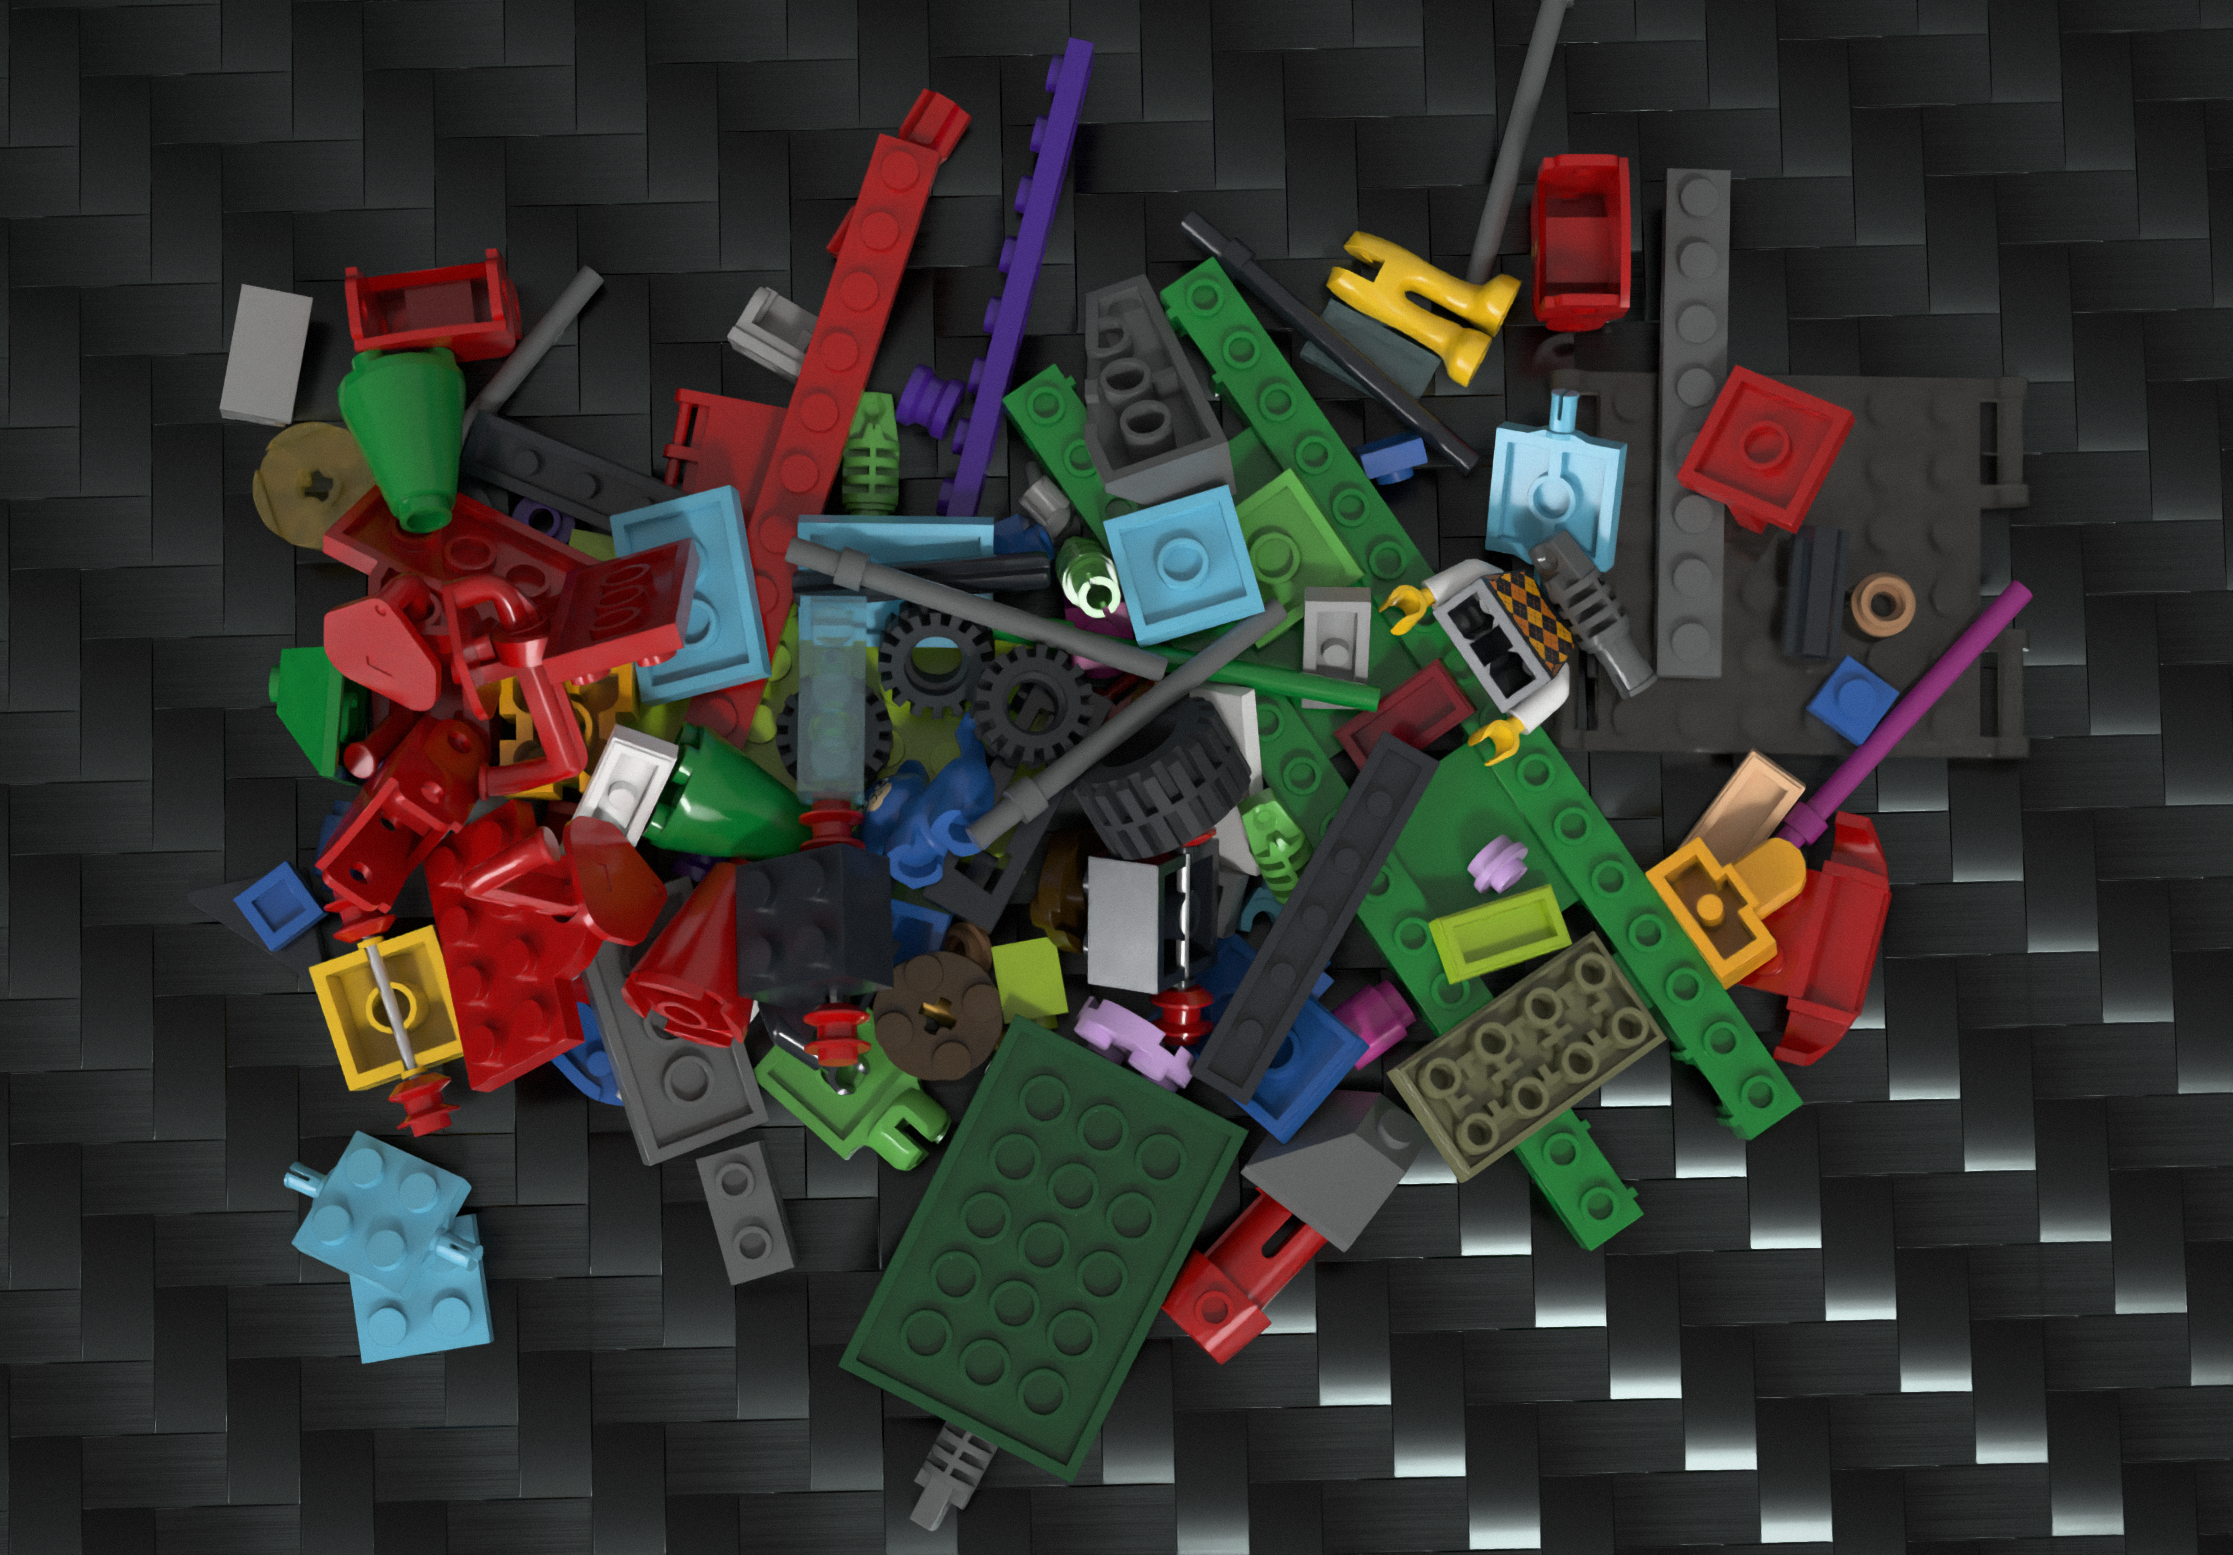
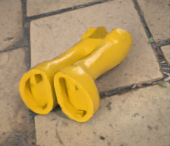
(1404, 271)

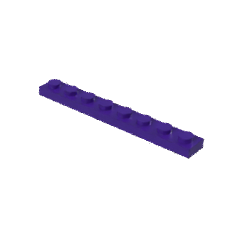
(1022, 261)

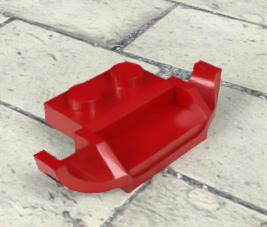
(1828, 943)

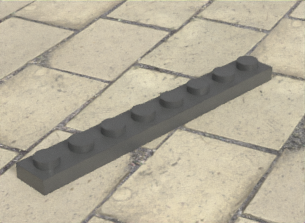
(1689, 384)

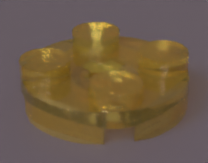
(288, 470)

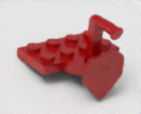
(601, 620)
(396, 629)
(525, 924)

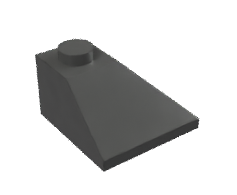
(1339, 1163)

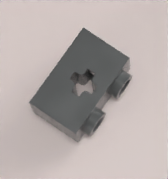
(748, 1212)

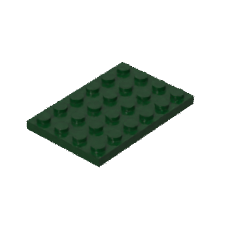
(1043, 1248)

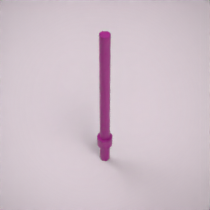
(1807, 821)

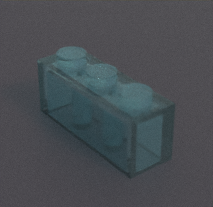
(832, 699)

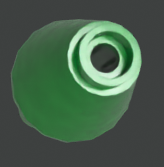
(409, 429)
(724, 803)

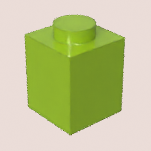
(1030, 981)

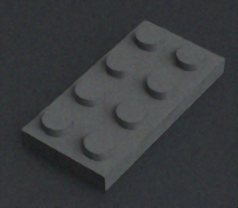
(670, 1087)

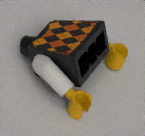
(1505, 636)

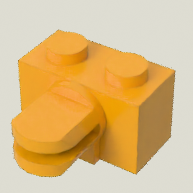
(1725, 905)

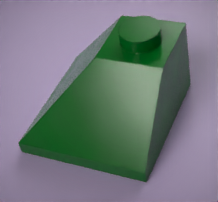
(320, 709)

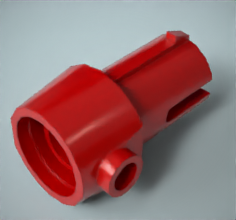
(1225, 1289)

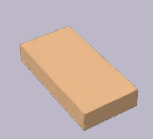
(1746, 808)

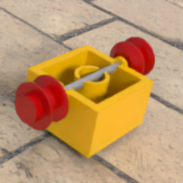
(391, 1013)

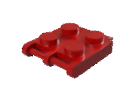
(728, 445)

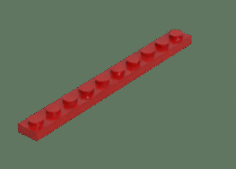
(827, 400)

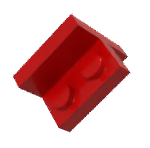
(1765, 450)

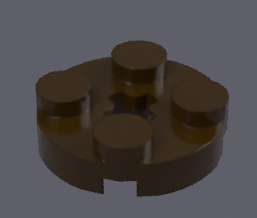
(1061, 901)
(948, 1051)

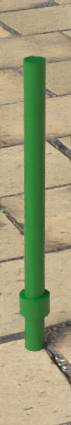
(1252, 675)

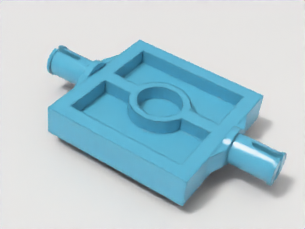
(1553, 483)
(382, 1215)

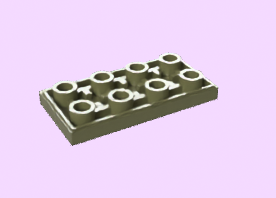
(1526, 1056)

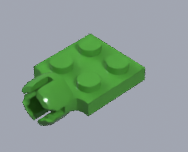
(871, 1116)

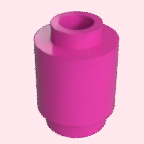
(1377, 1017)

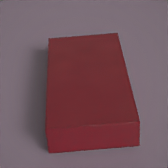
(1412, 712)

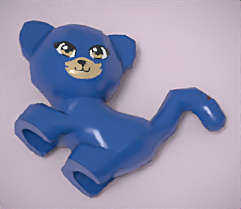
(923, 819)

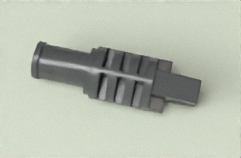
(1593, 614)
(950, 1474)

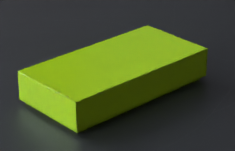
(1500, 934)

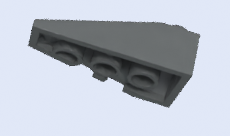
(1145, 408)

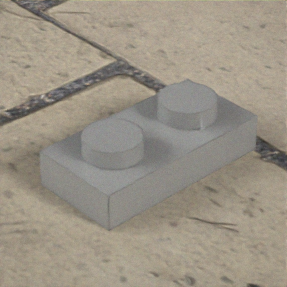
(1336, 635)

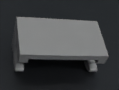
(774, 333)
(265, 356)

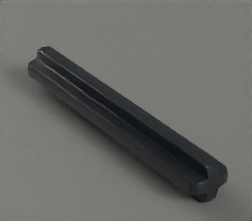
(968, 574)

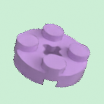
(1133, 1040)

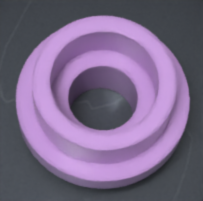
(1498, 865)

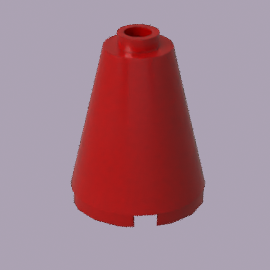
(693, 967)

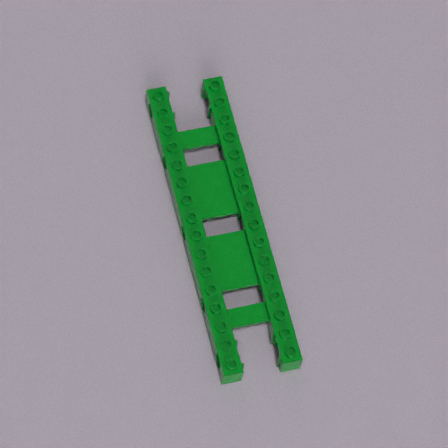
(1466, 804)

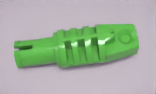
(872, 459)
(1088, 575)
(1275, 842)

